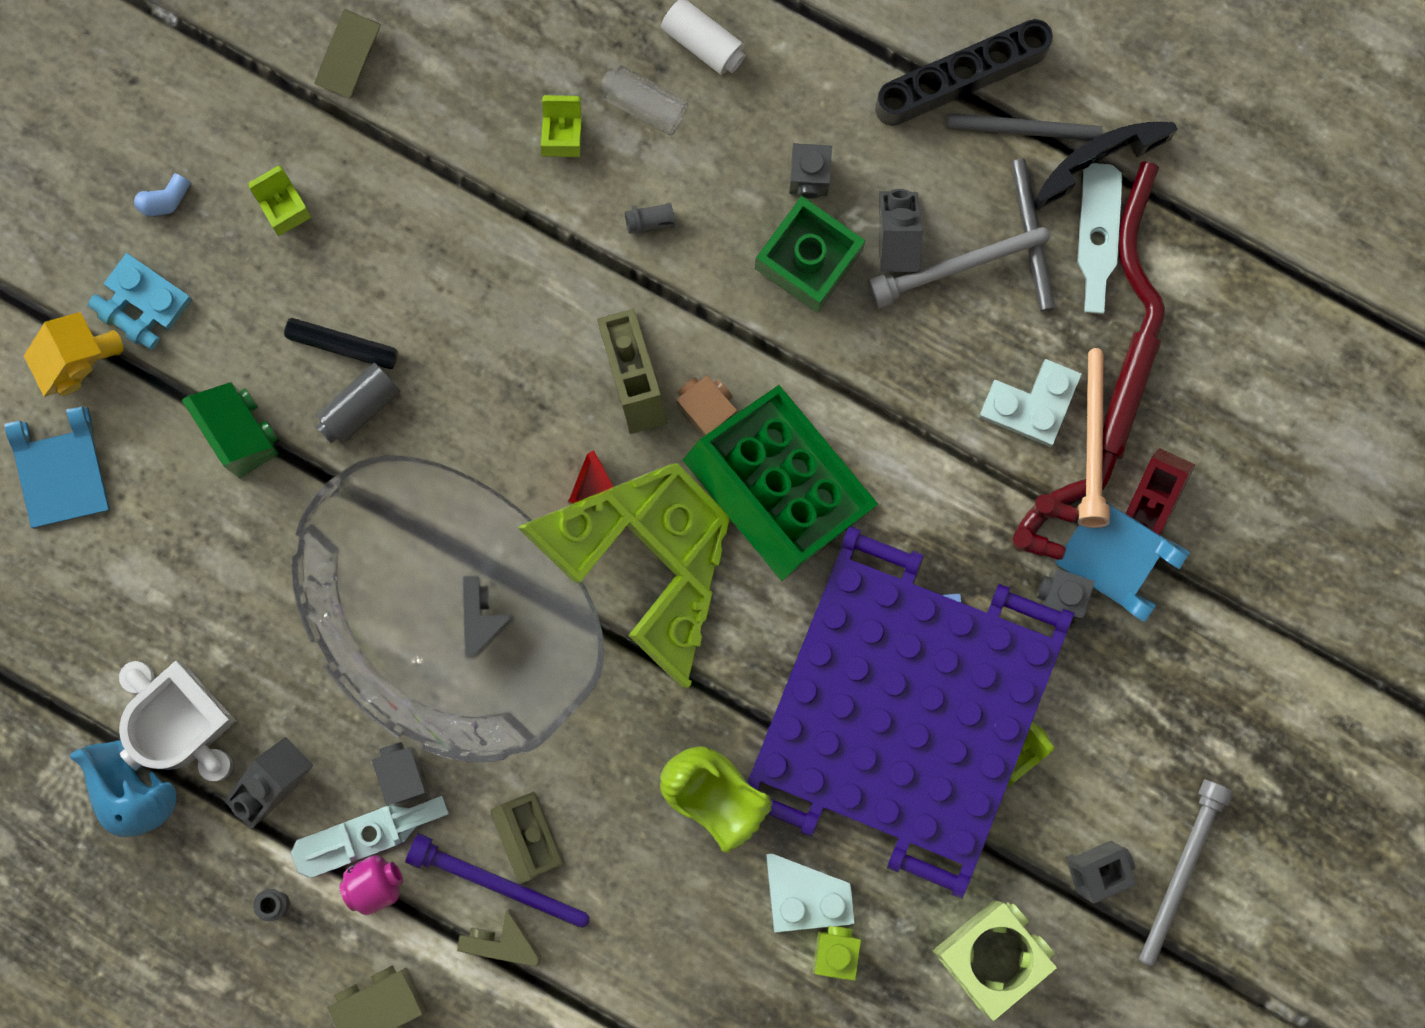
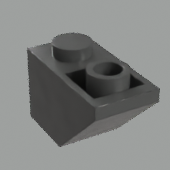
(899, 231)
(268, 782)

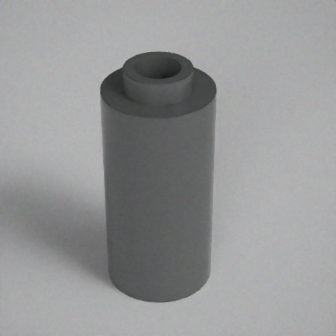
(356, 404)

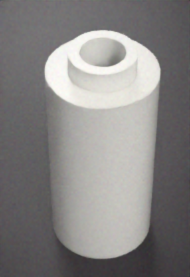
(703, 37)

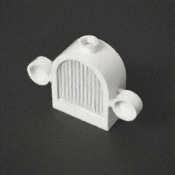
(172, 721)

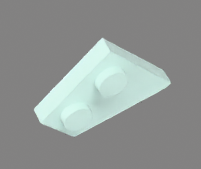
(806, 897)

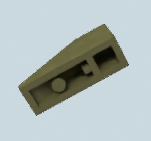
(632, 371)

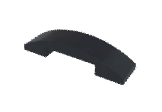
(1140, 137)

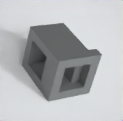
(1111, 879)

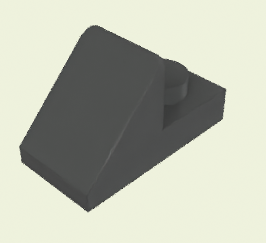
(479, 629)

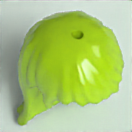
(715, 795)

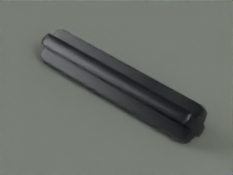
(341, 343)

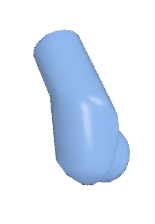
(162, 201)

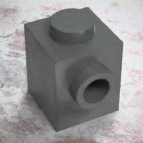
(810, 170)
(1066, 592)
(399, 774)

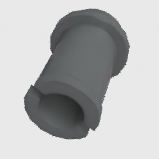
(649, 218)
(262, 908)

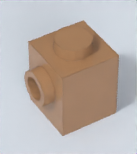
(705, 404)

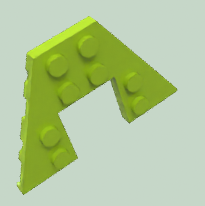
(676, 524)

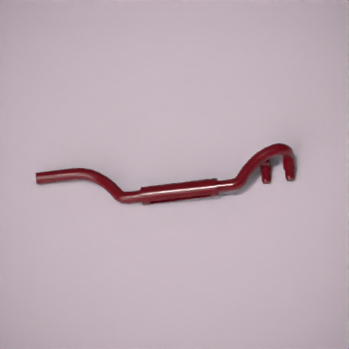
(1129, 386)

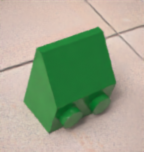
(232, 428)

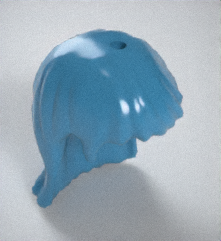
(118, 795)

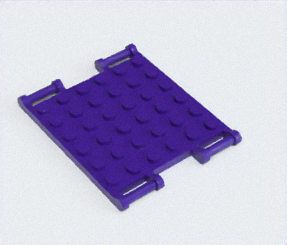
(907, 710)

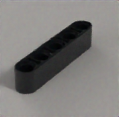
(976, 59)

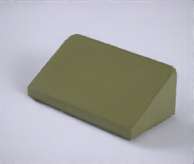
(526, 837)

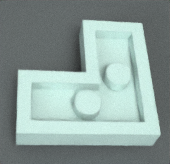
(1037, 413)

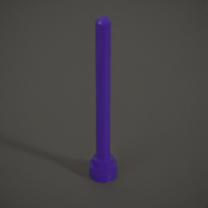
(426, 853)

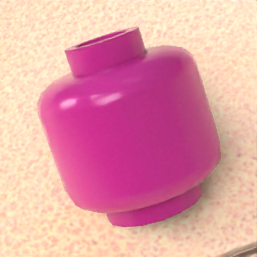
(371, 885)

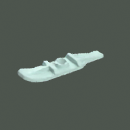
(1099, 214)
(345, 842)

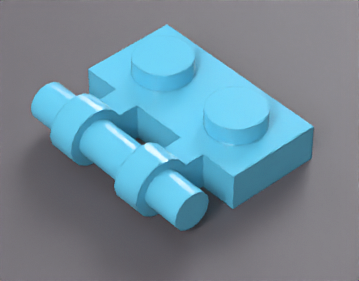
(146, 291)

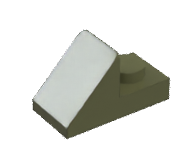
(513, 947)

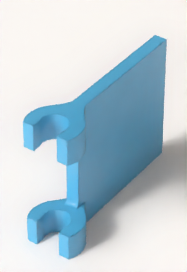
(59, 473)
(1120, 559)

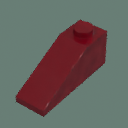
(1160, 490)

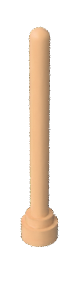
(1093, 509)

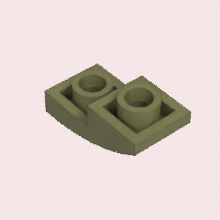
(347, 53)

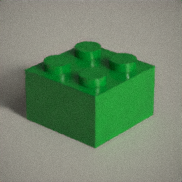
(809, 254)

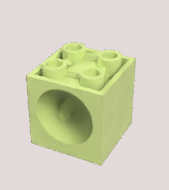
(996, 996)

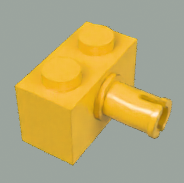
(66, 352)

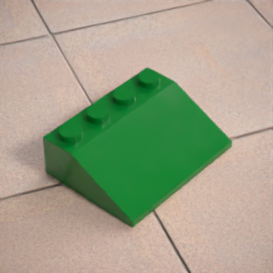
(779, 481)

